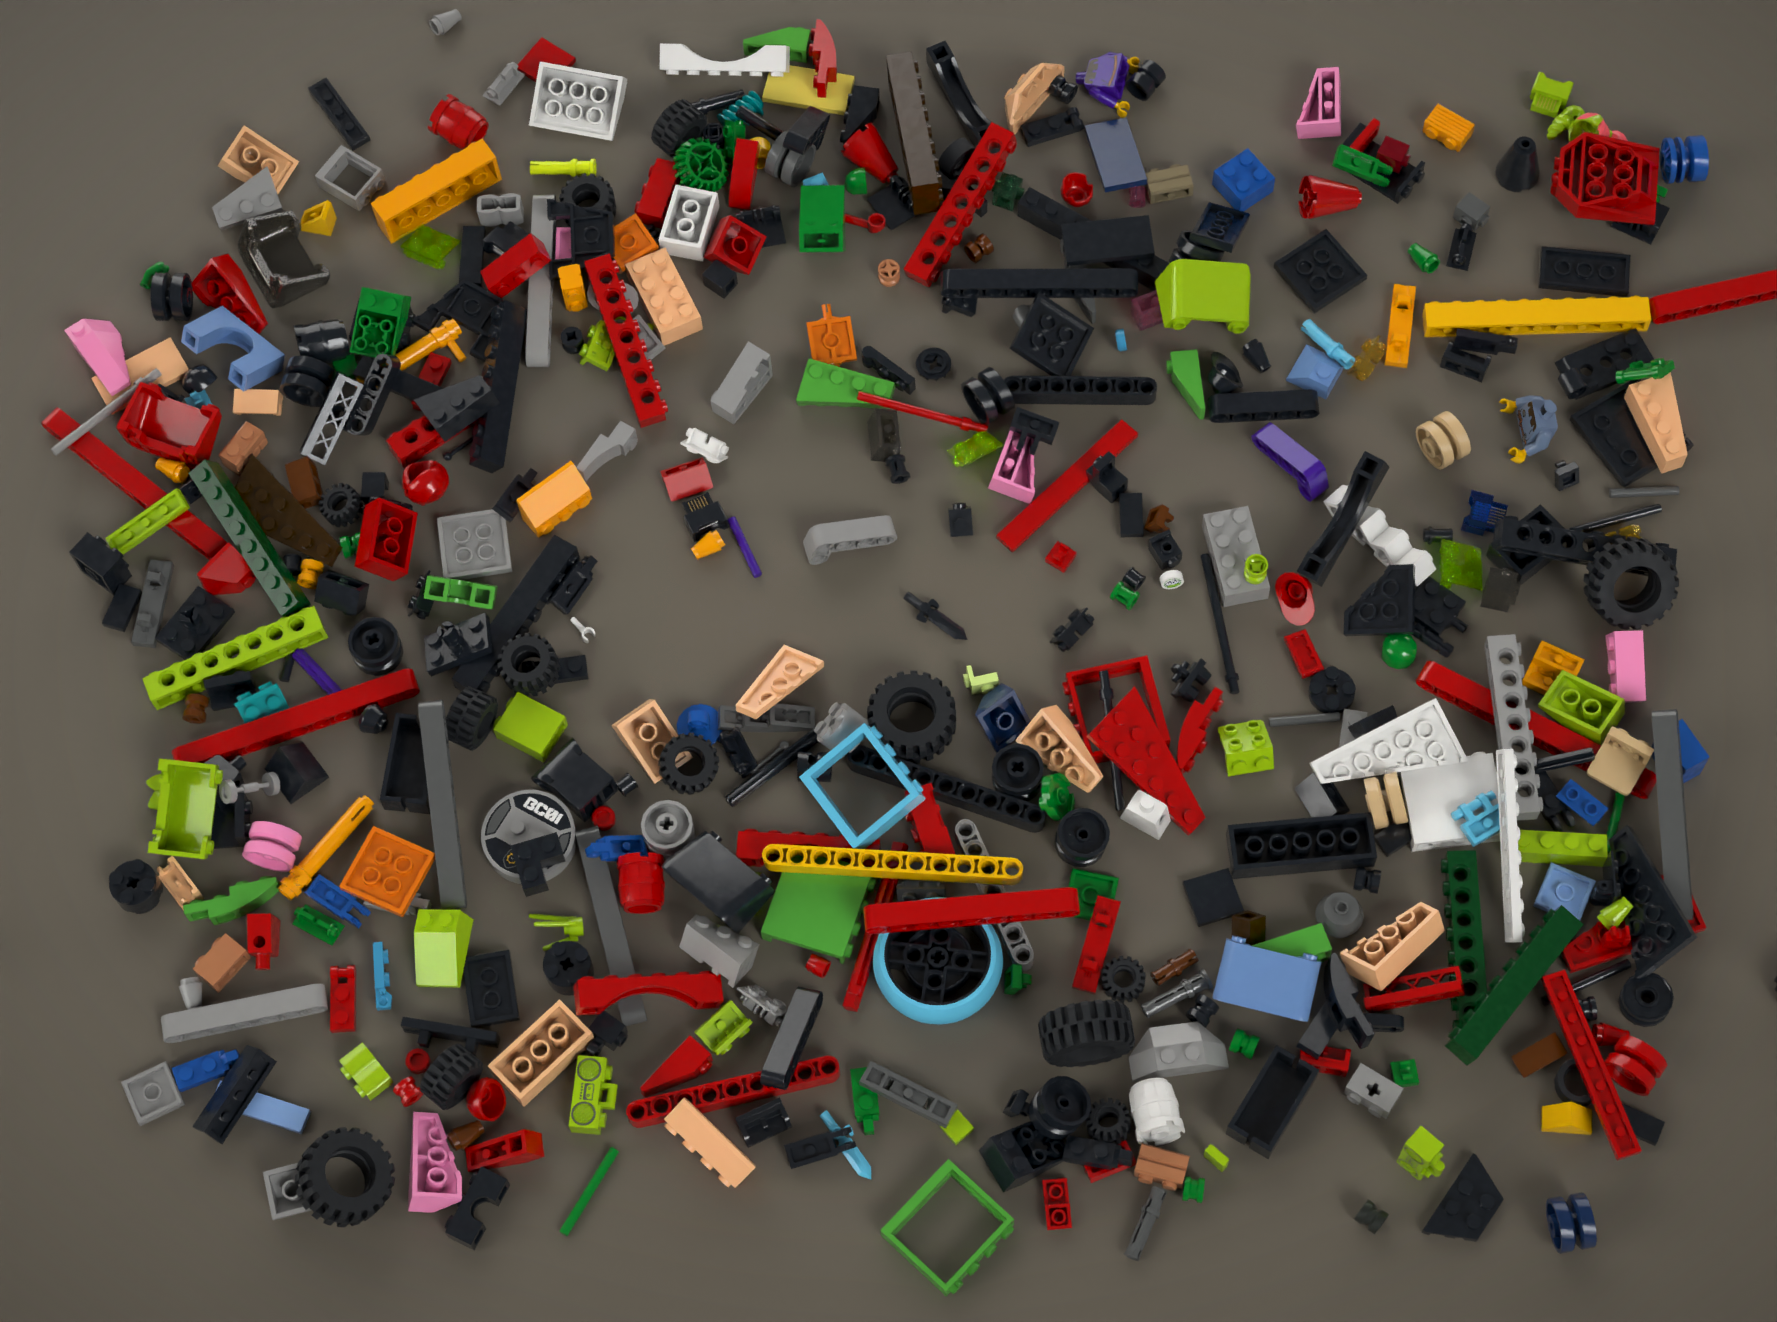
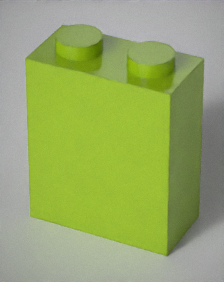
(530, 726)

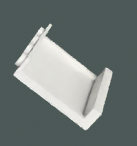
(1438, 791)

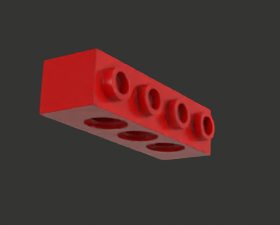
(426, 441)

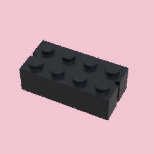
(405, 771)
(1272, 1102)

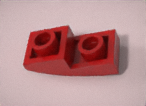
(1057, 1204)

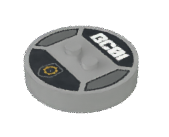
(523, 818)

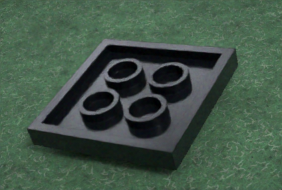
(1320, 271)
(1051, 337)

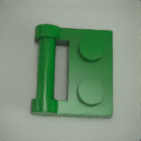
(1638, 370)

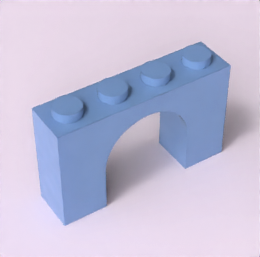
(224, 327)

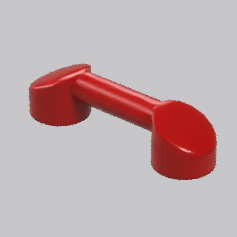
(874, 224)

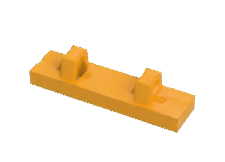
(1400, 326)

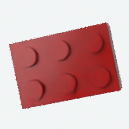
(386, 539)

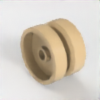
(1443, 440)
(1385, 800)

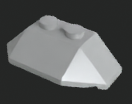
(1176, 1052)

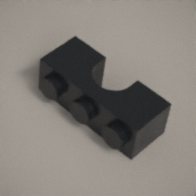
(484, 1187)

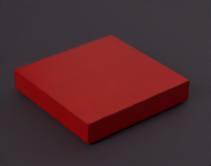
(543, 52)

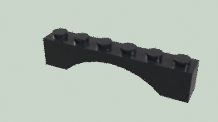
(948, 75)
(1360, 491)

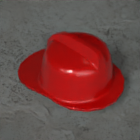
(1295, 598)

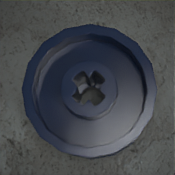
(1571, 1223)

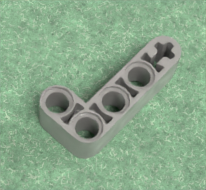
(847, 535)

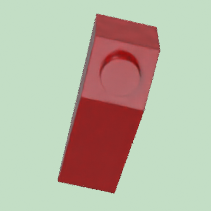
(682, 1066)
(505, 1150)

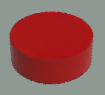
(604, 818)
(418, 1061)

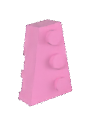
(1015, 470)

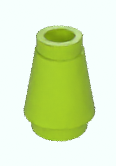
(1615, 913)

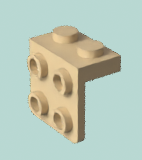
(1620, 761)

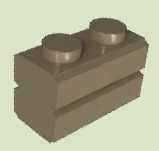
(1168, 183)

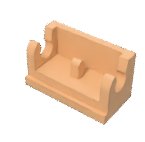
(257, 402)
(178, 883)

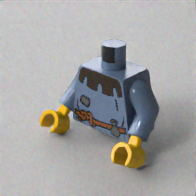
(1536, 424)

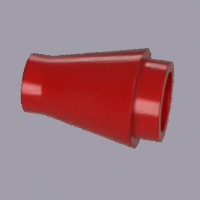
(1606, 1034)

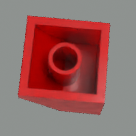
(735, 245)

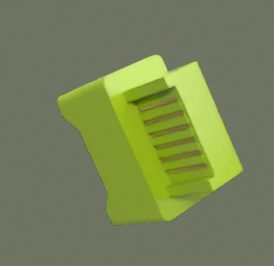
(1549, 95)

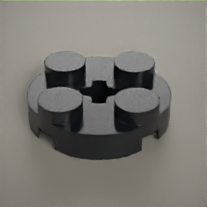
(1331, 678)

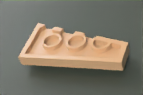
(777, 680)

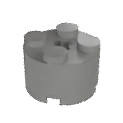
(838, 725)

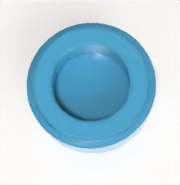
(1121, 341)

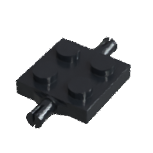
(1437, 607)

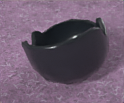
(198, 378)

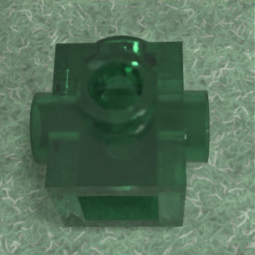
(1007, 191)

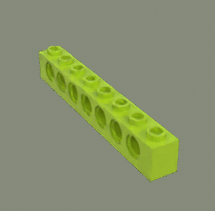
(247, 660)

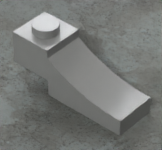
(604, 449)

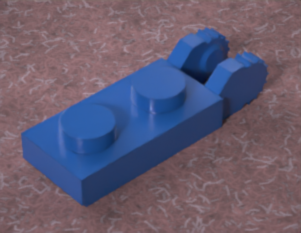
(335, 900)

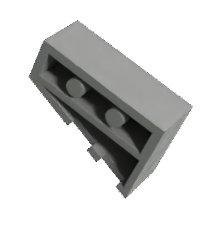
(250, 200)

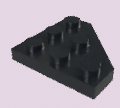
(1385, 605)

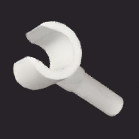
(582, 629)

